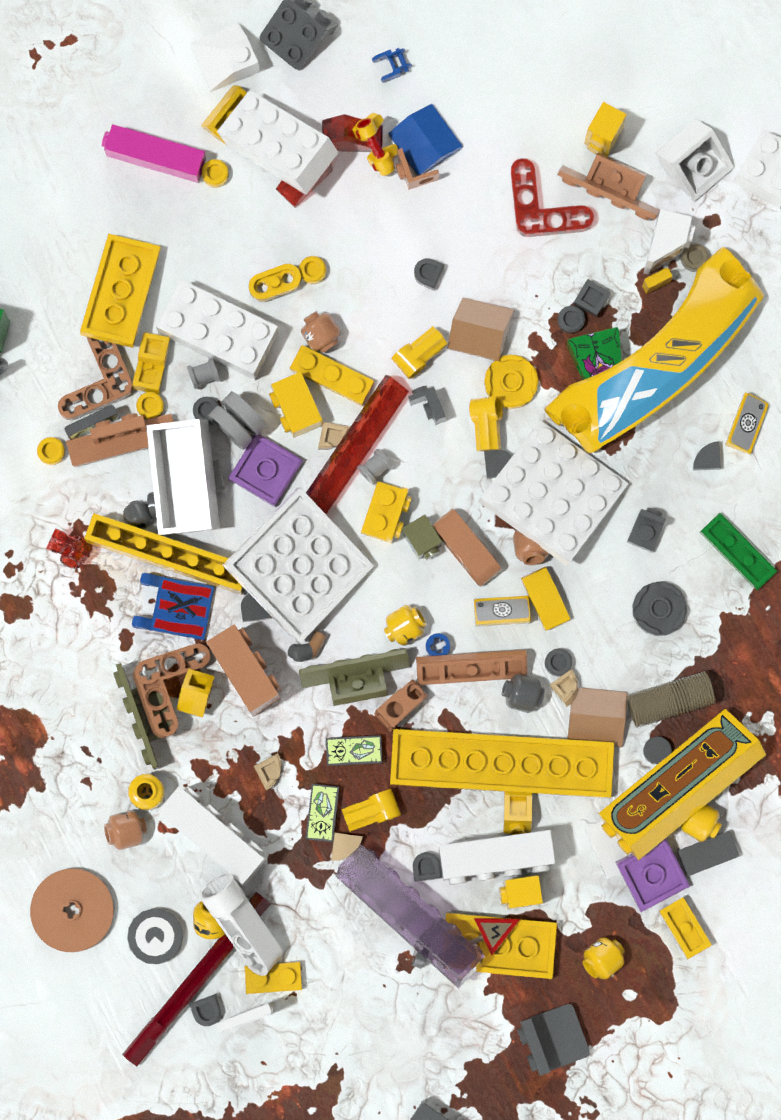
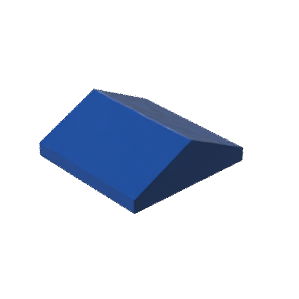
(425, 139)

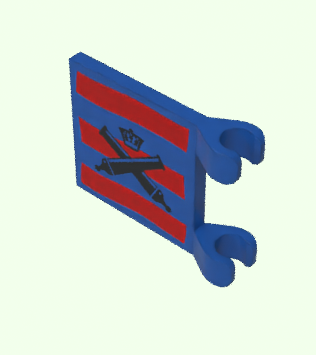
(179, 608)

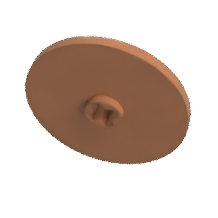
(52, 921)

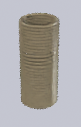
(669, 701)

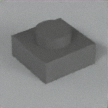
(591, 298)

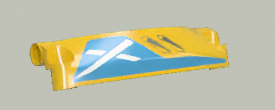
(668, 363)

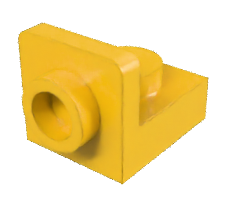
(517, 813)

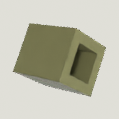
(422, 538)

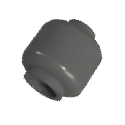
(523, 693)

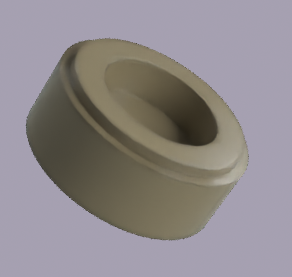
(694, 257)

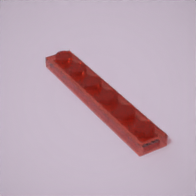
(356, 443)

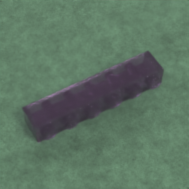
(410, 915)

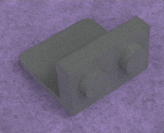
(297, 31)
(553, 1039)

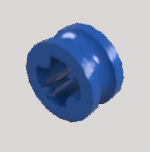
(445, 650)

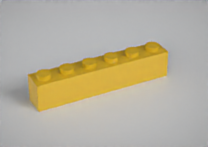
(161, 552)

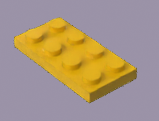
(120, 290)
(524, 952)

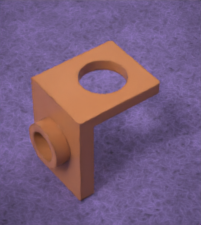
(404, 173)

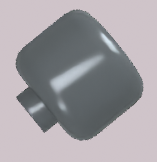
(137, 514)

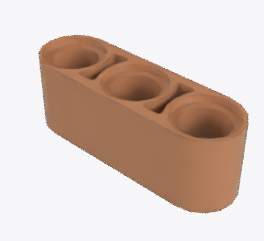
(466, 547)

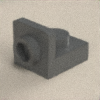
(433, 407)
(646, 529)

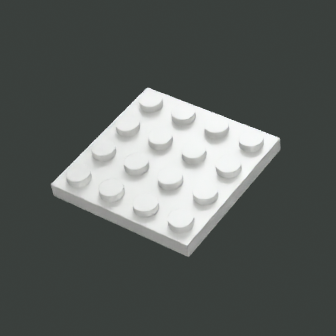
(553, 492)
(298, 565)

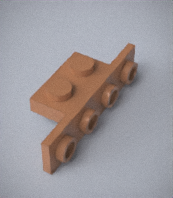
(614, 182)
(113, 439)

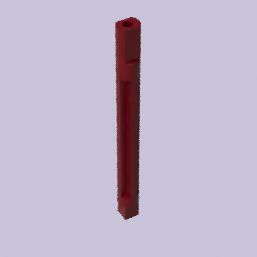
(185, 992)

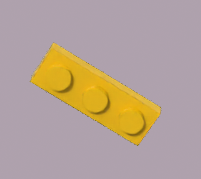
(332, 375)

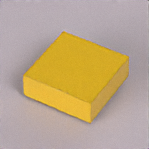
(657, 280)

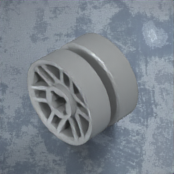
(236, 420)

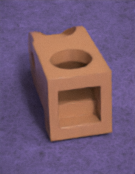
(400, 705)

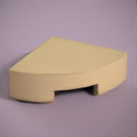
(331, 435)
(566, 687)
(269, 771)
(344, 846)

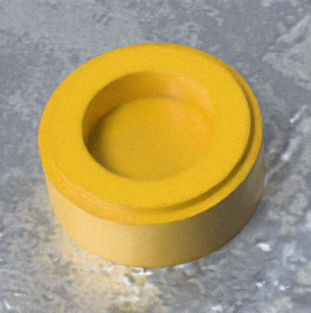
(215, 173)
(312, 270)
(150, 405)
(50, 451)

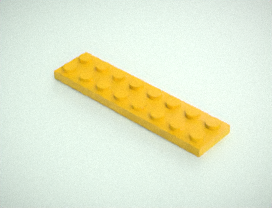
(502, 763)

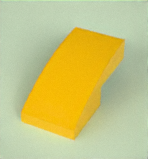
(151, 363)
(545, 598)

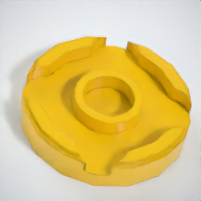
(512, 381)

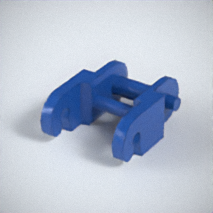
(389, 55)

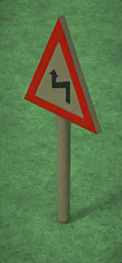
(494, 931)

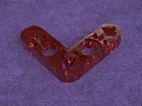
(532, 209)

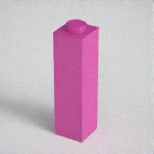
(154, 153)

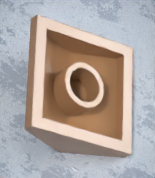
(480, 329)
(598, 716)

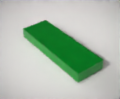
(738, 551)

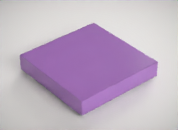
(265, 470)
(653, 876)

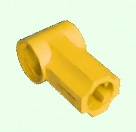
(414, 356)
(486, 415)
(377, 809)

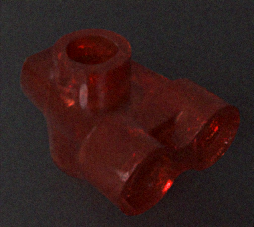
(72, 549)

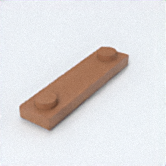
(470, 667)

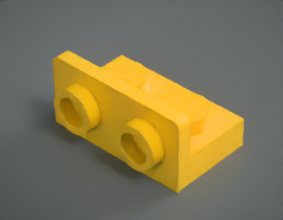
(385, 512)

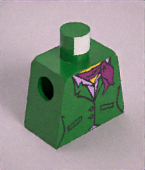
(595, 352)

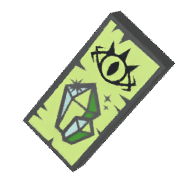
(84, 425)
(354, 750)
(322, 813)

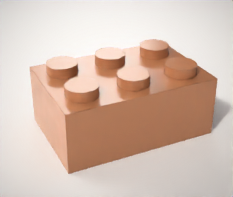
(245, 669)

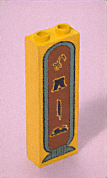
(681, 784)

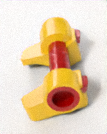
(379, 157)

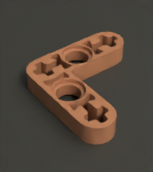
(105, 385)
(156, 684)

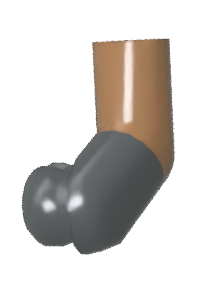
(309, 650)

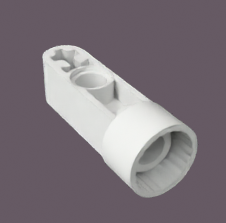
(241, 923)

